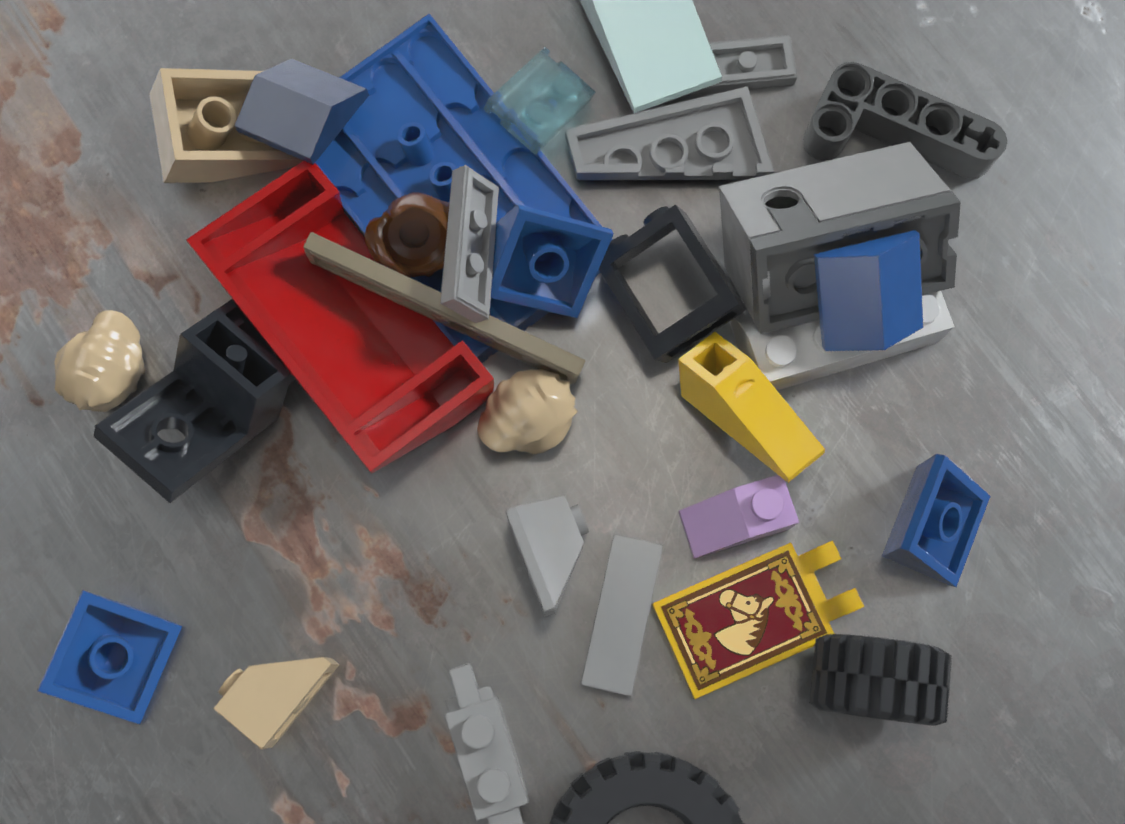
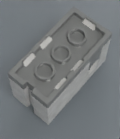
(788, 216)

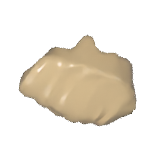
(100, 364)
(527, 413)

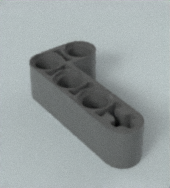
(915, 112)

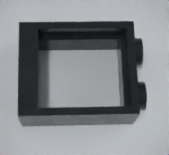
(696, 324)

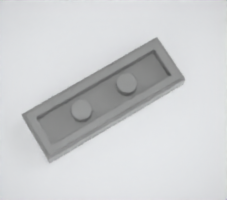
(753, 64)
(470, 245)
(622, 615)

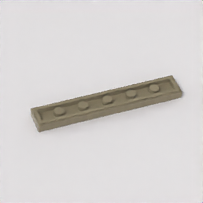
(427, 303)

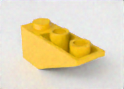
(746, 406)

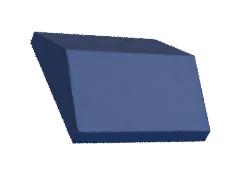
(870, 293)
(110, 657)

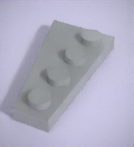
(680, 141)

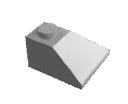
(549, 544)

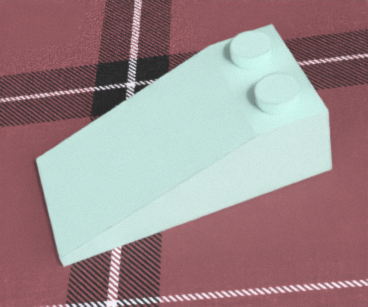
(654, 48)

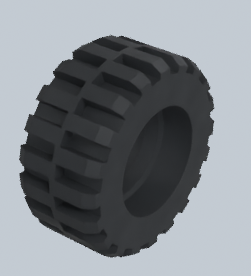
(645, 781)

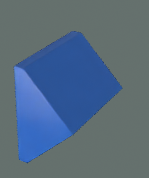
(546, 260)
(937, 521)

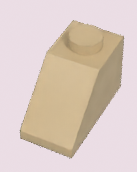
(271, 696)

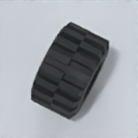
(881, 679)

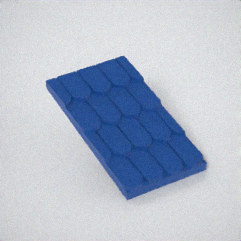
(420, 127)

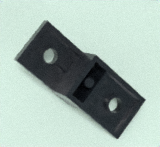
(218, 395)

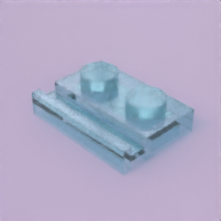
(539, 100)

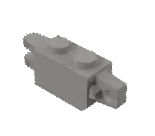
(485, 750)

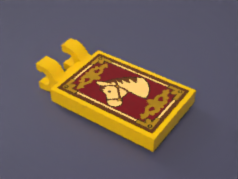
(751, 616)

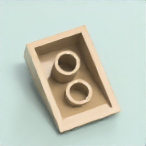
(196, 127)

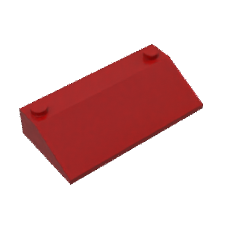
(364, 360)

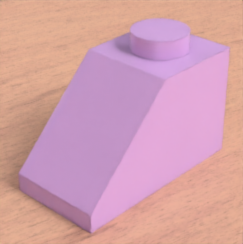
(739, 516)

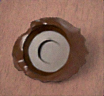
(410, 235)

